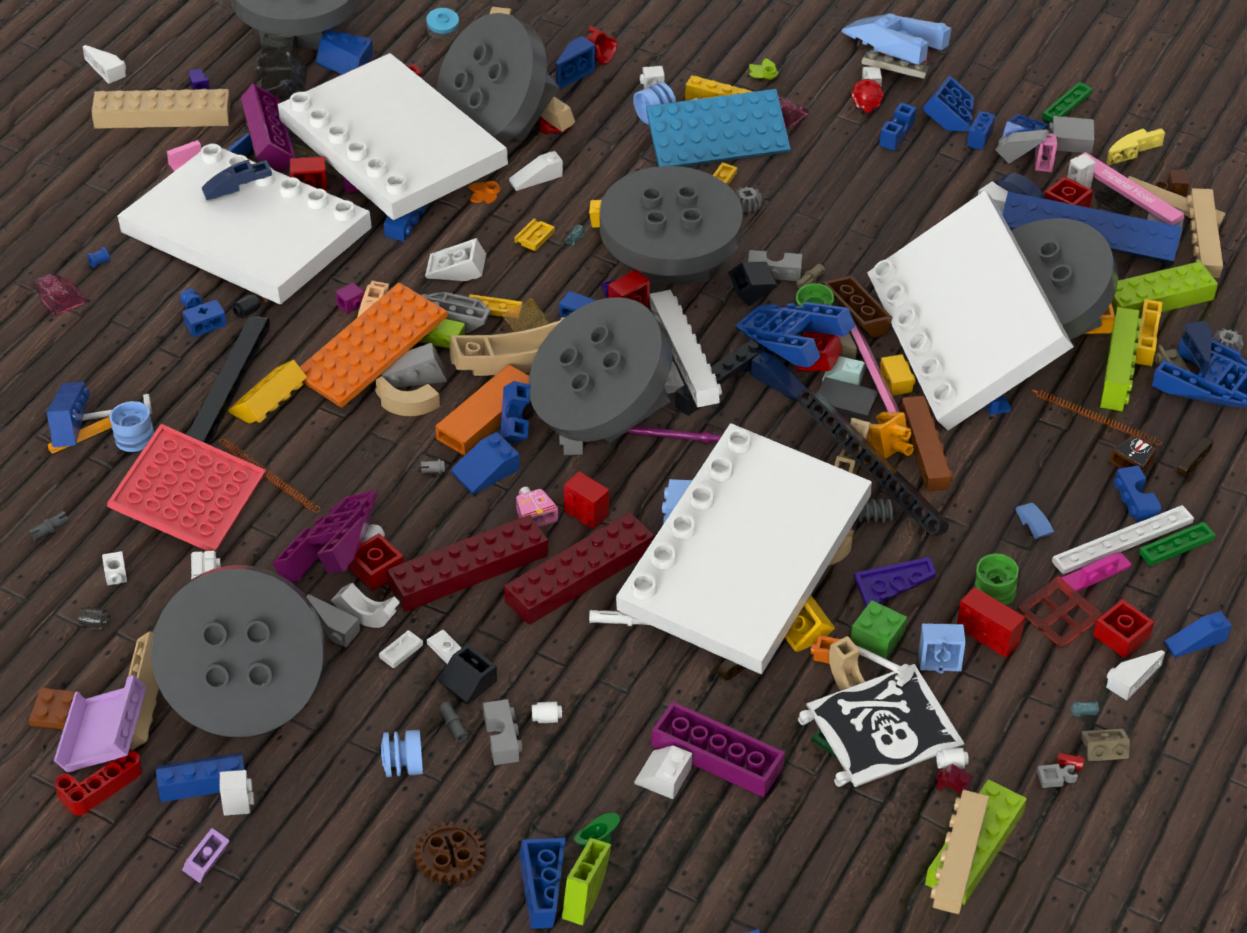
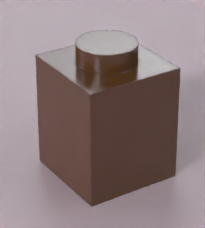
(1178, 182)

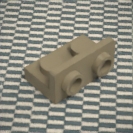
(1169, 355)
(1106, 744)

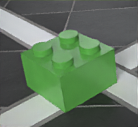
(878, 629)

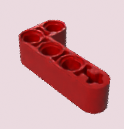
(99, 786)

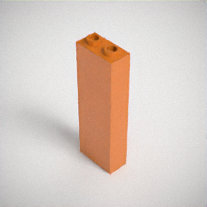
(478, 414)

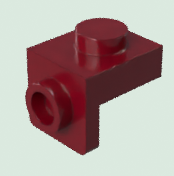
(954, 778)

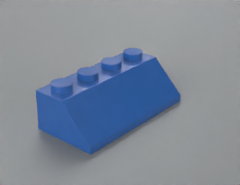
(195, 776)

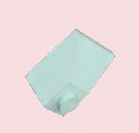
(847, 370)

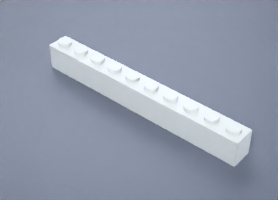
(685, 349)

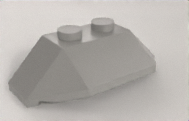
(461, 309)

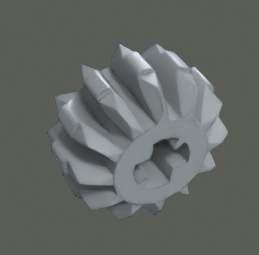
(749, 199)
(1229, 339)

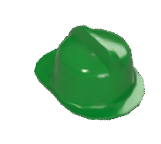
(598, 829)

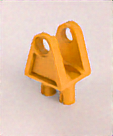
(890, 436)

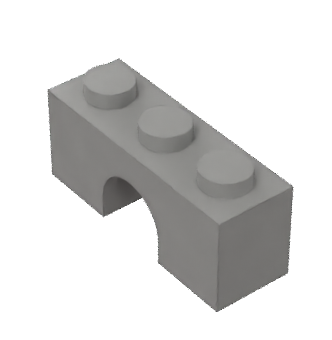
(787, 269)
(504, 746)

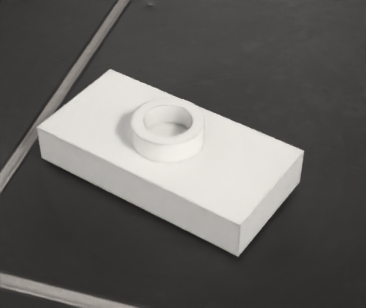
(443, 645)
(401, 649)

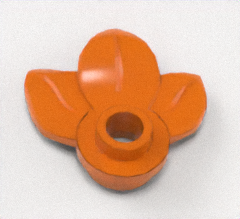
(484, 192)

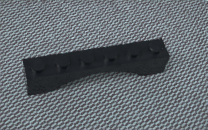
(734, 363)

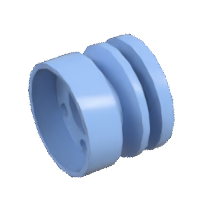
(654, 95)
(131, 426)
(402, 753)

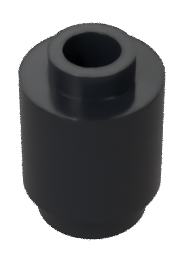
(246, 306)

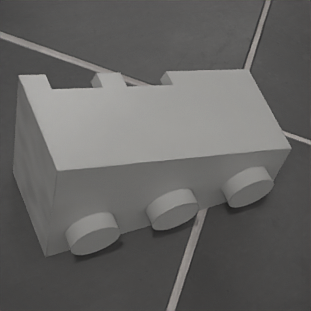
(416, 368)

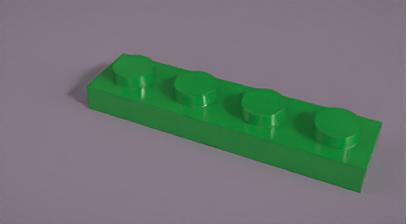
(1068, 102)
(1177, 543)

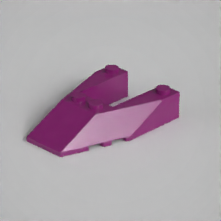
(331, 540)

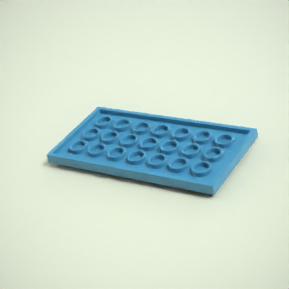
(718, 129)

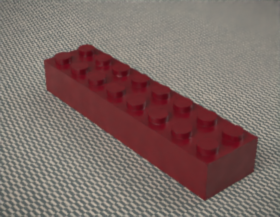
(467, 562)
(578, 568)

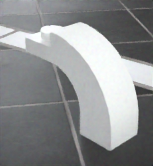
(369, 612)

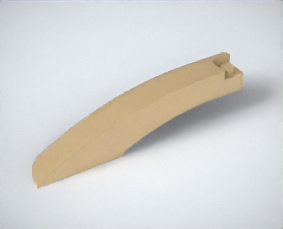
(494, 352)

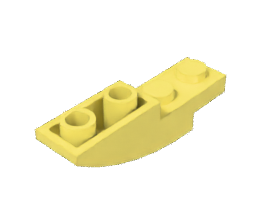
(1135, 142)

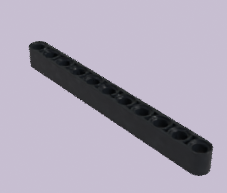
(229, 379)
(879, 464)

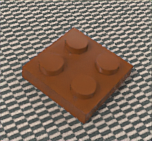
(51, 708)

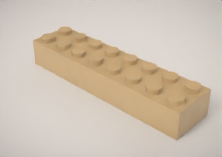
(161, 108)

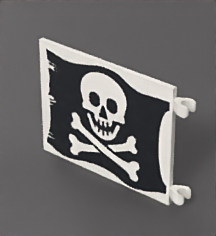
(882, 726)

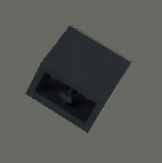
(752, 280)
(468, 674)

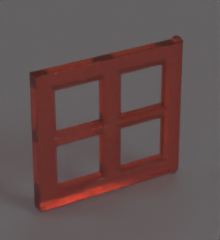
(1059, 612)

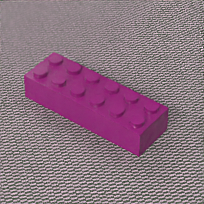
(267, 132)
(719, 748)

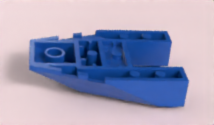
(780, 328)
(1222, 385)

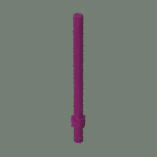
(704, 437)

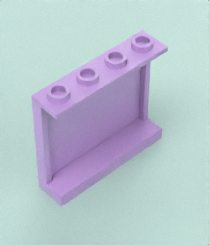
(100, 726)

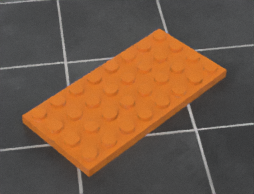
(371, 344)

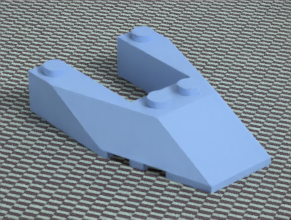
(900, 36)

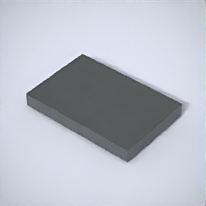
(848, 398)

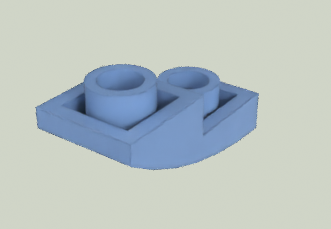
(1036, 520)

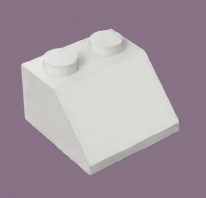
(665, 771)

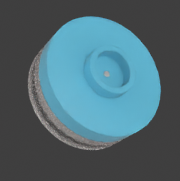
(442, 23)

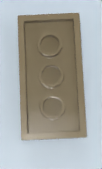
(895, 64)

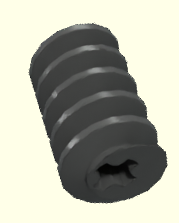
(877, 511)

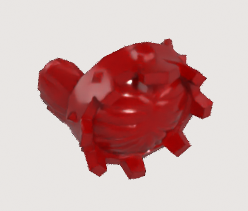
(604, 45)
(867, 94)

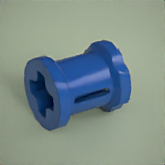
(98, 257)

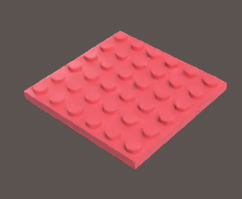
(186, 488)

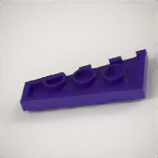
(889, 581)

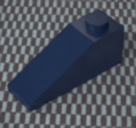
(1198, 340)
(776, 375)

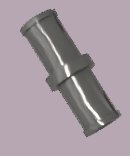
(48, 526)
(453, 721)

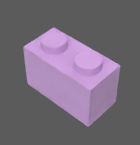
(205, 855)

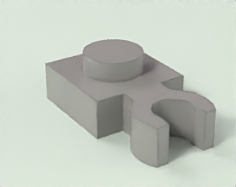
(1054, 776)

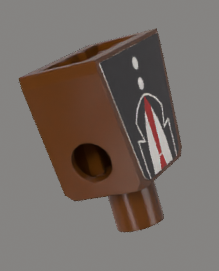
(1134, 453)

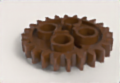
(470, 847)

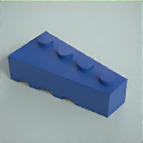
(403, 226)
(67, 413)
(541, 876)

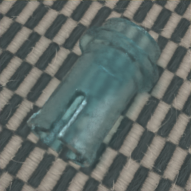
(575, 234)
(1084, 708)

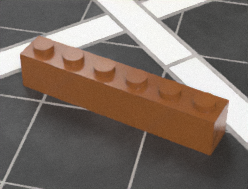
(926, 444)

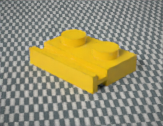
(534, 234)

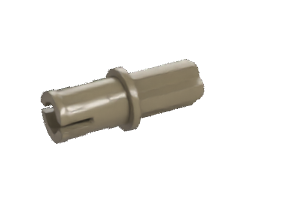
(811, 276)

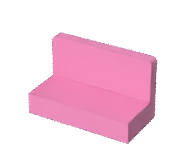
(182, 154)

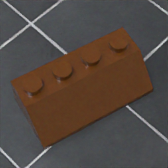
(861, 305)

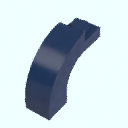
(1019, 184)

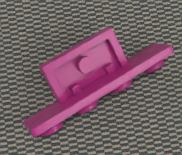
(1097, 571)

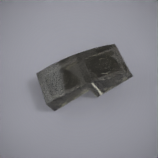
(1112, 200)

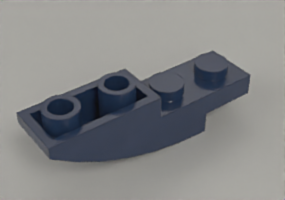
(229, 179)

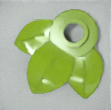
(766, 70)

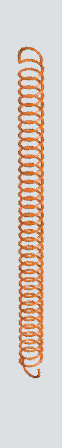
(1130, 432)
(267, 477)

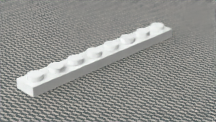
(1122, 539)

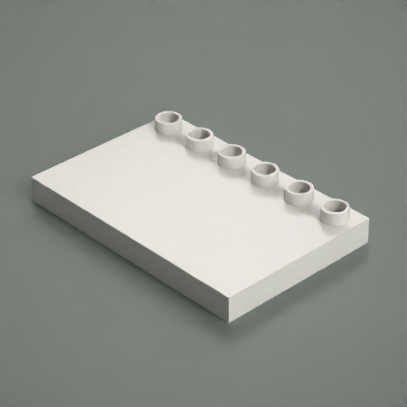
(392, 135)
(259, 238)
(968, 310)
(744, 547)

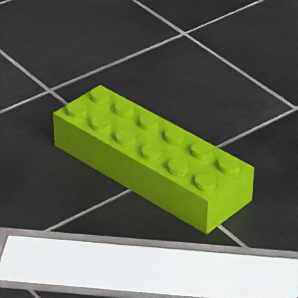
(1173, 287)
(1121, 359)
(1001, 817)

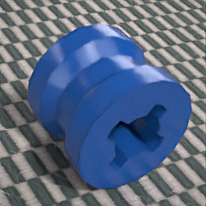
(190, 298)

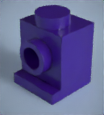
(198, 80)

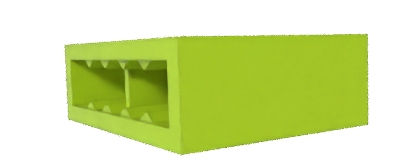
(585, 881)

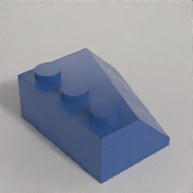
(343, 51)
(951, 106)

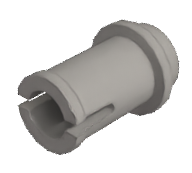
(434, 466)

